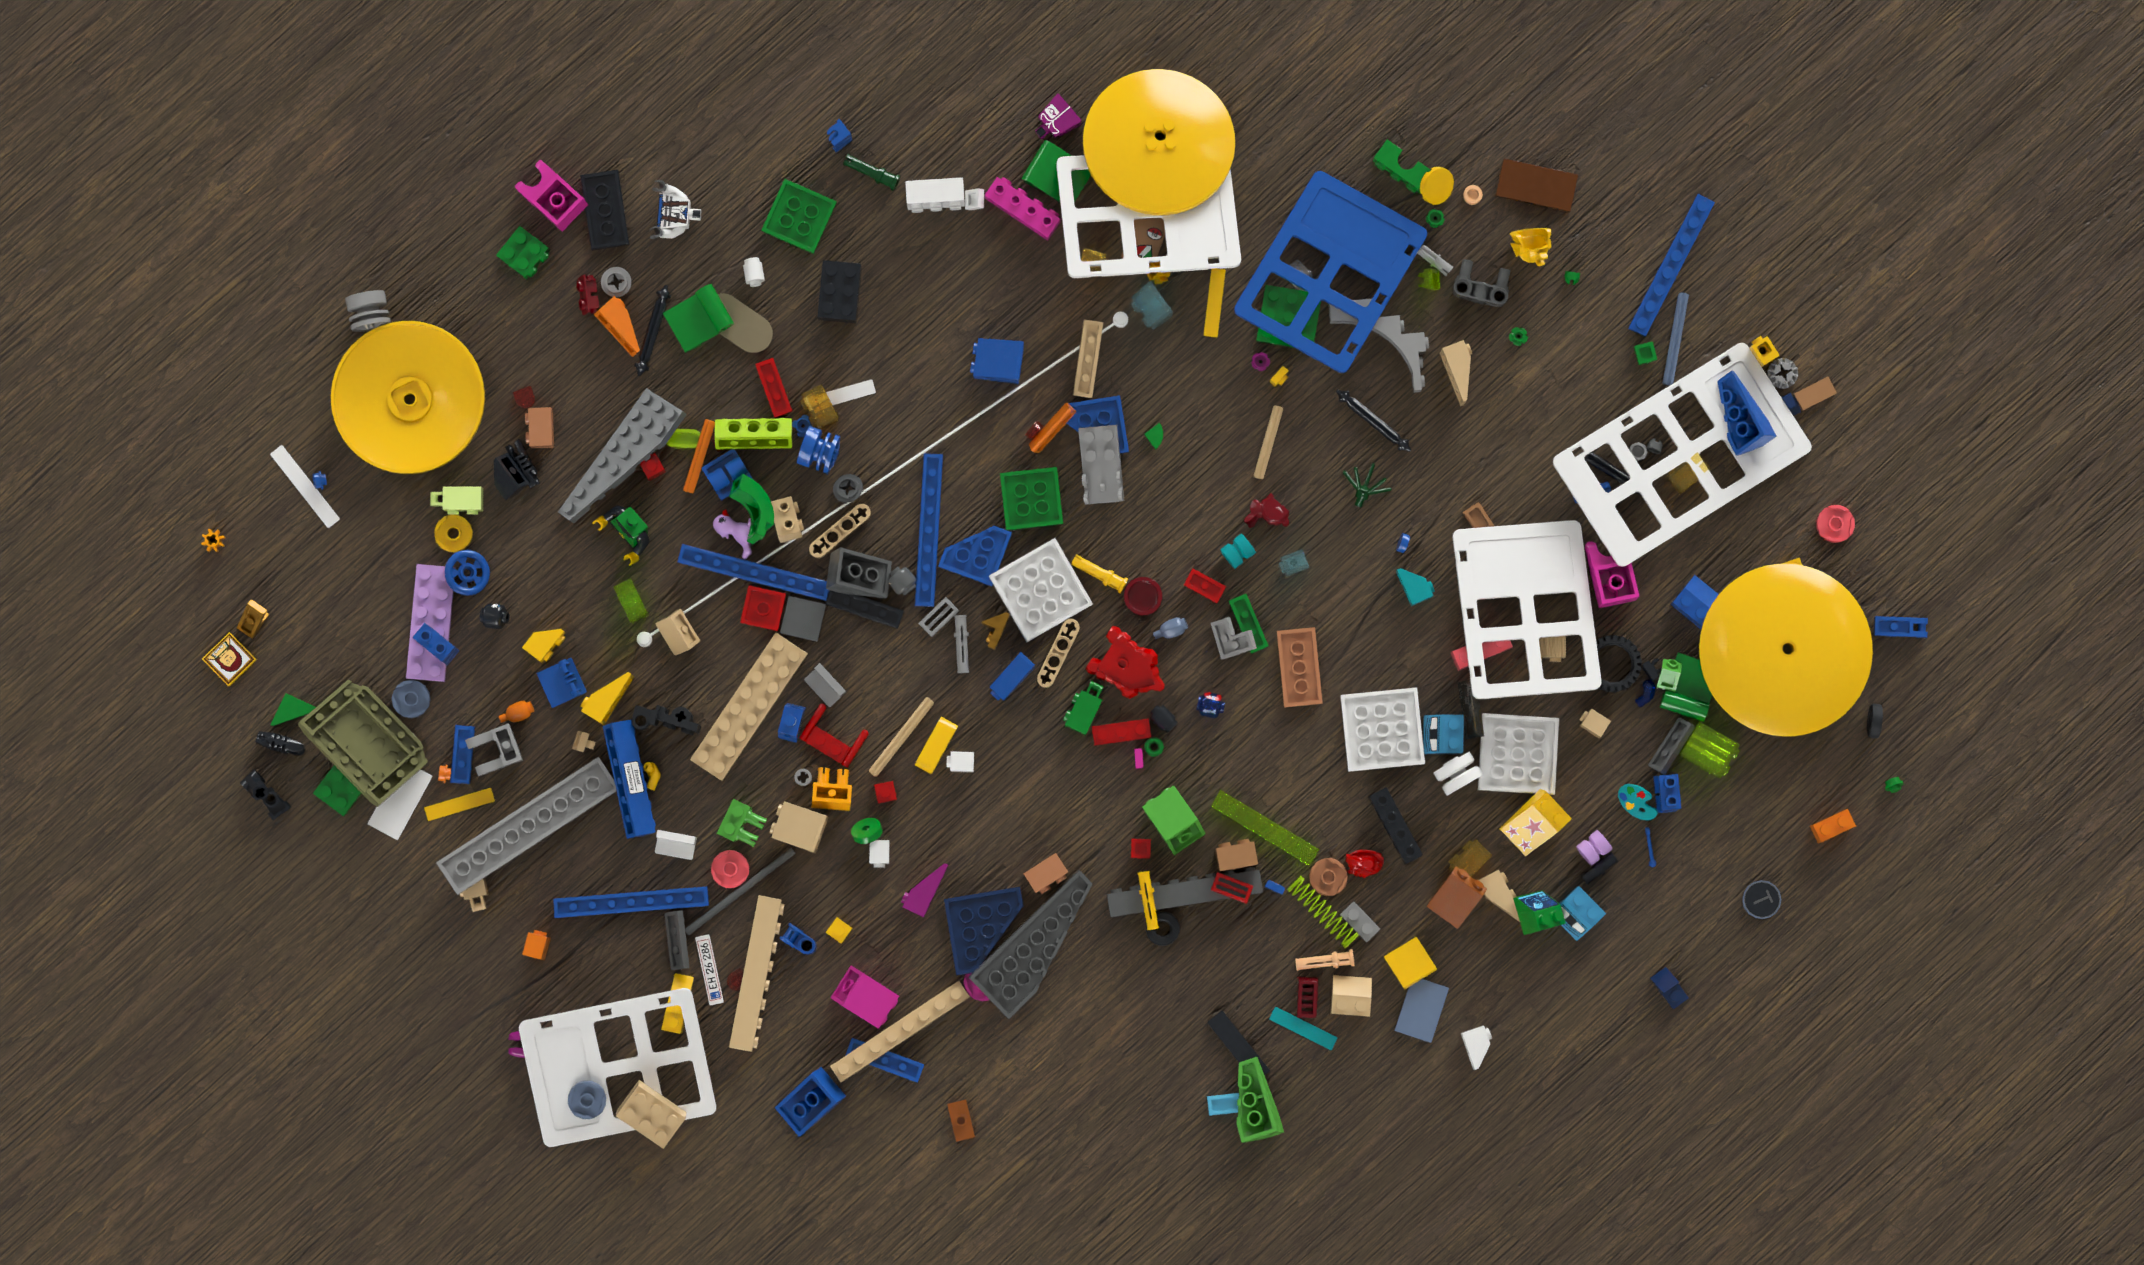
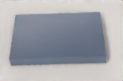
(1421, 1010)

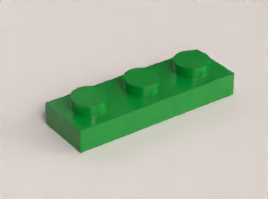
(1248, 621)

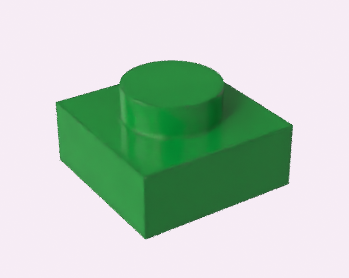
(1645, 353)

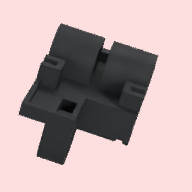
(669, 721)

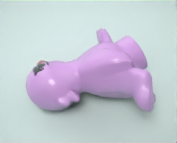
(725, 525)

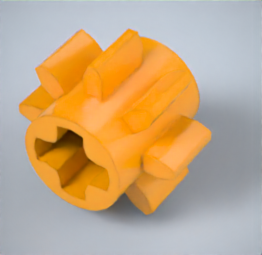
(1158, 277)
(212, 545)

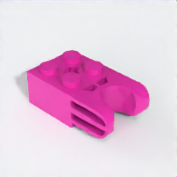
(550, 192)
(1603, 572)

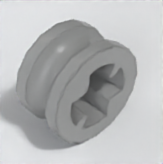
(808, 780)

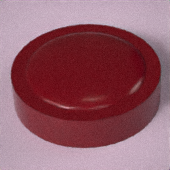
(1143, 596)

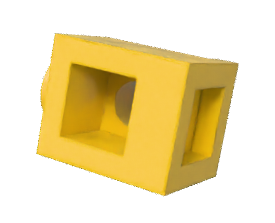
(1770, 354)

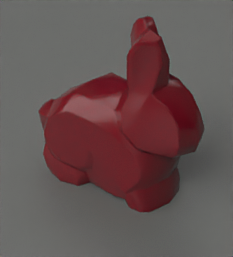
(1269, 510)

